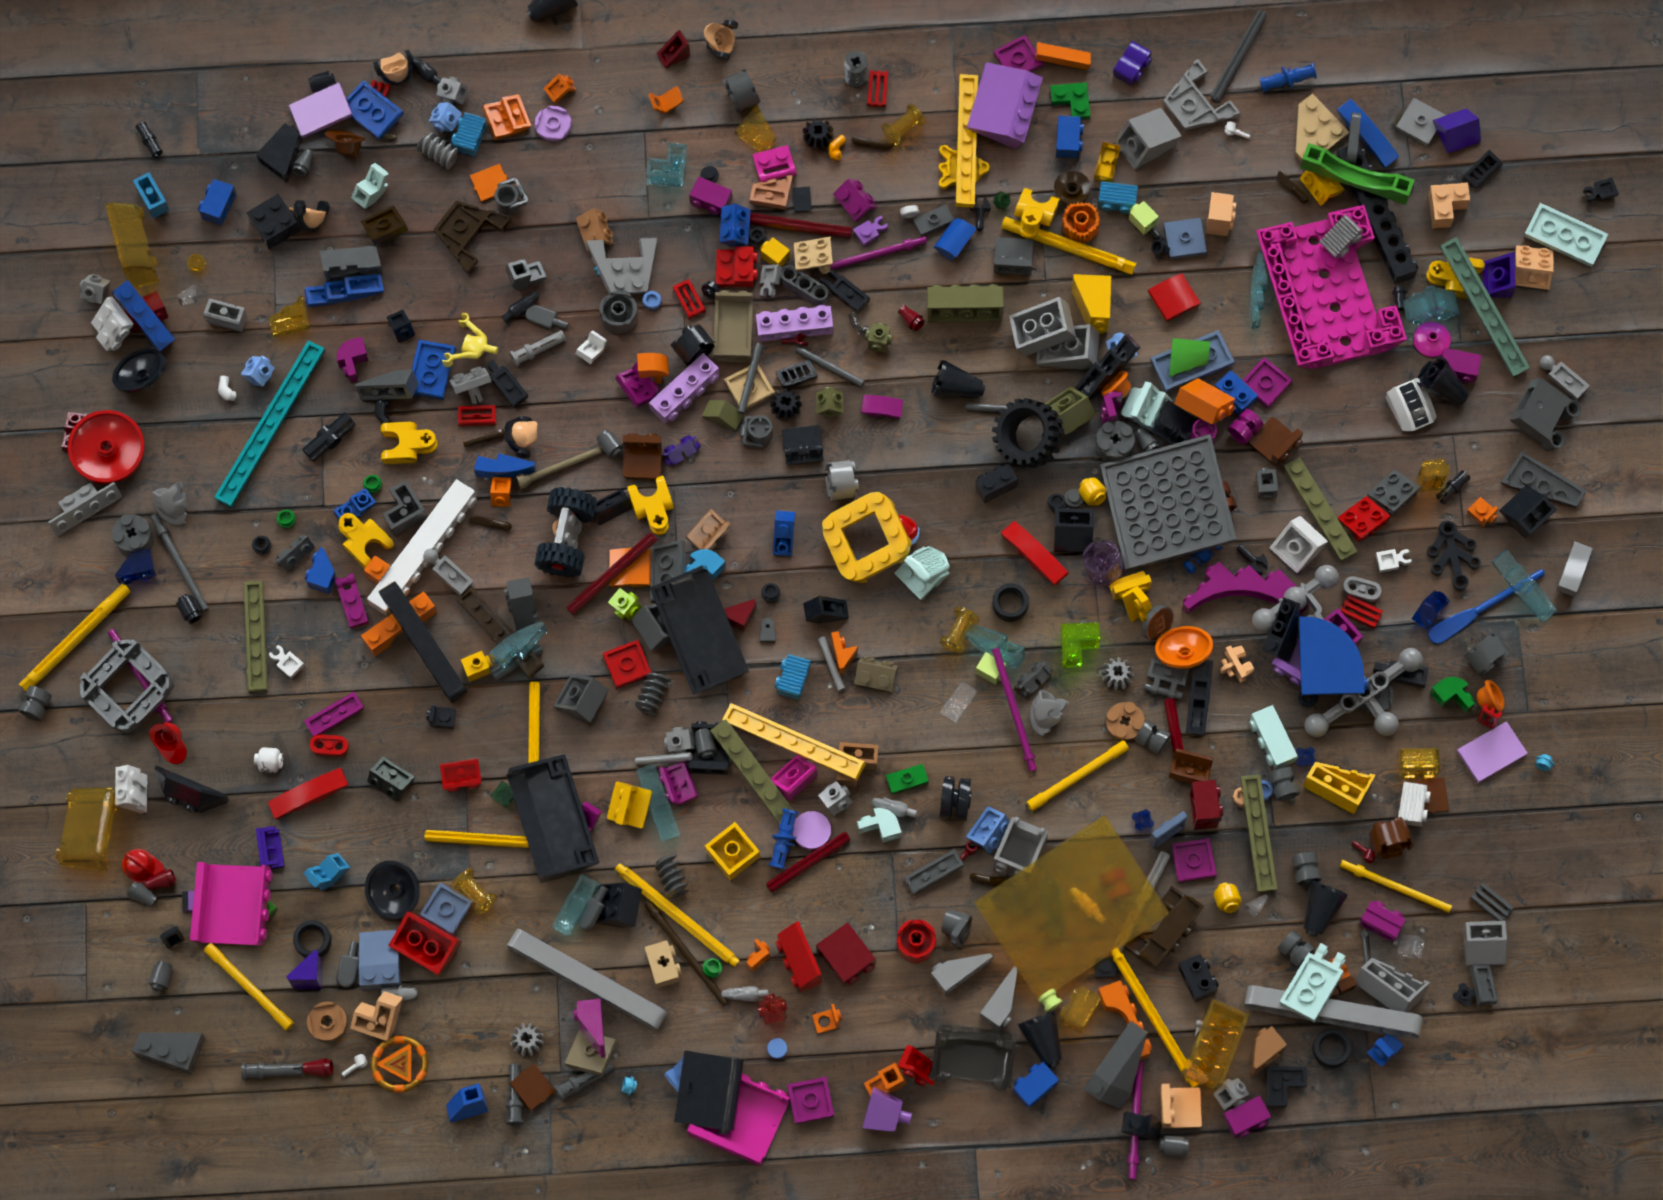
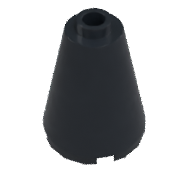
(544, 9)
(1442, 381)
(956, 383)
(1321, 907)
(1043, 1037)

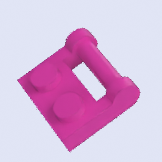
(774, 159)

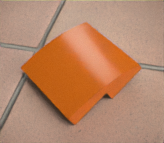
(506, 117)
(636, 574)

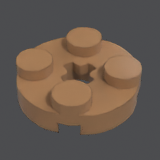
(1128, 711)
(318, 1015)

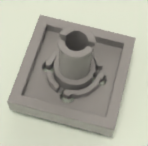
(471, 382)

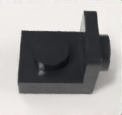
(401, 325)
(441, 717)

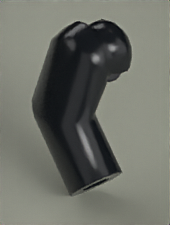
(379, 412)

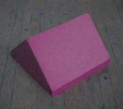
(794, 777)

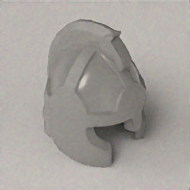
(171, 504)
(1046, 712)

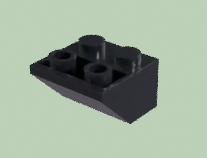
(1527, 510)
(1073, 529)
(620, 905)

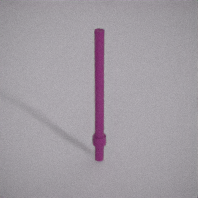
(907, 244)
(143, 681)
(1133, 1158)

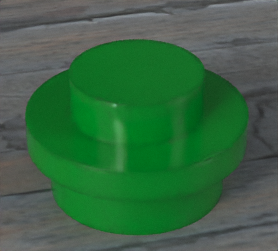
(372, 483)
(286, 518)
(712, 968)

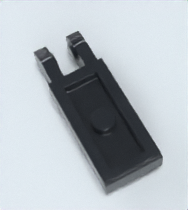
(846, 291)

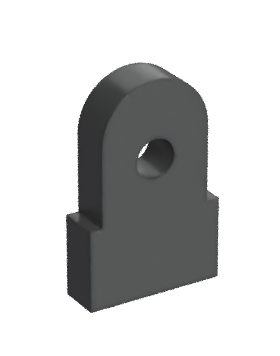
(767, 634)

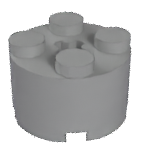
(840, 480)

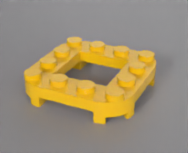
(877, 561)

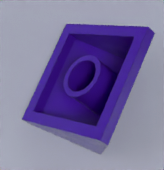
(1458, 130)
(1500, 276)
(308, 973)

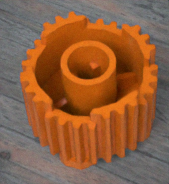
(1072, 222)

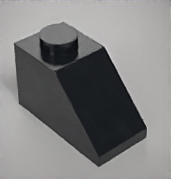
(825, 609)

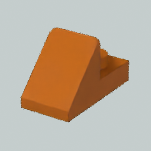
(843, 656)

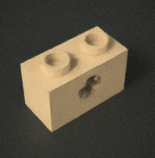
(663, 975)

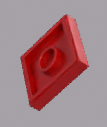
(627, 664)

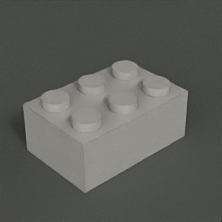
(1042, 326)

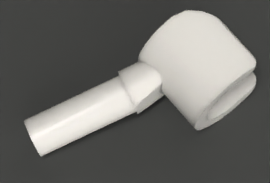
(1230, 130)
(360, 1061)

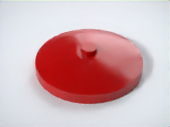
(106, 447)

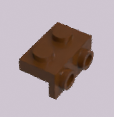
(1190, 766)

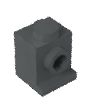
(1266, 490)

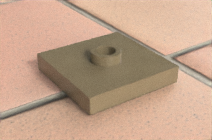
(585, 1057)

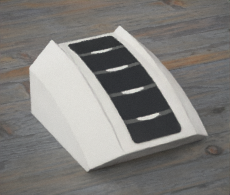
(1411, 405)

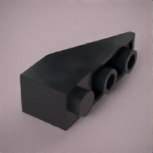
(1284, 630)

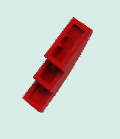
(1035, 553)
(308, 793)

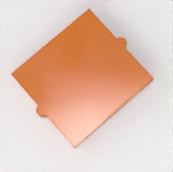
(486, 181)

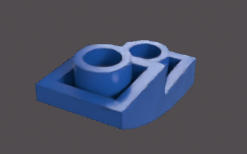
(358, 505)

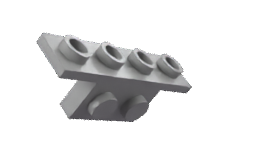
(83, 505)

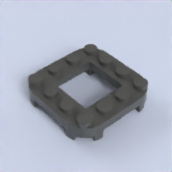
(107, 667)

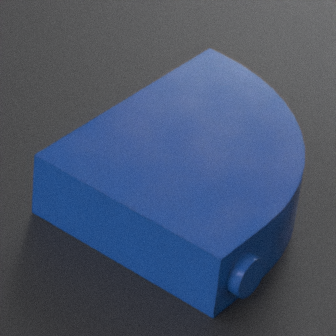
(1329, 660)

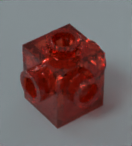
(767, 1013)

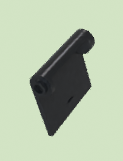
(712, 1093)

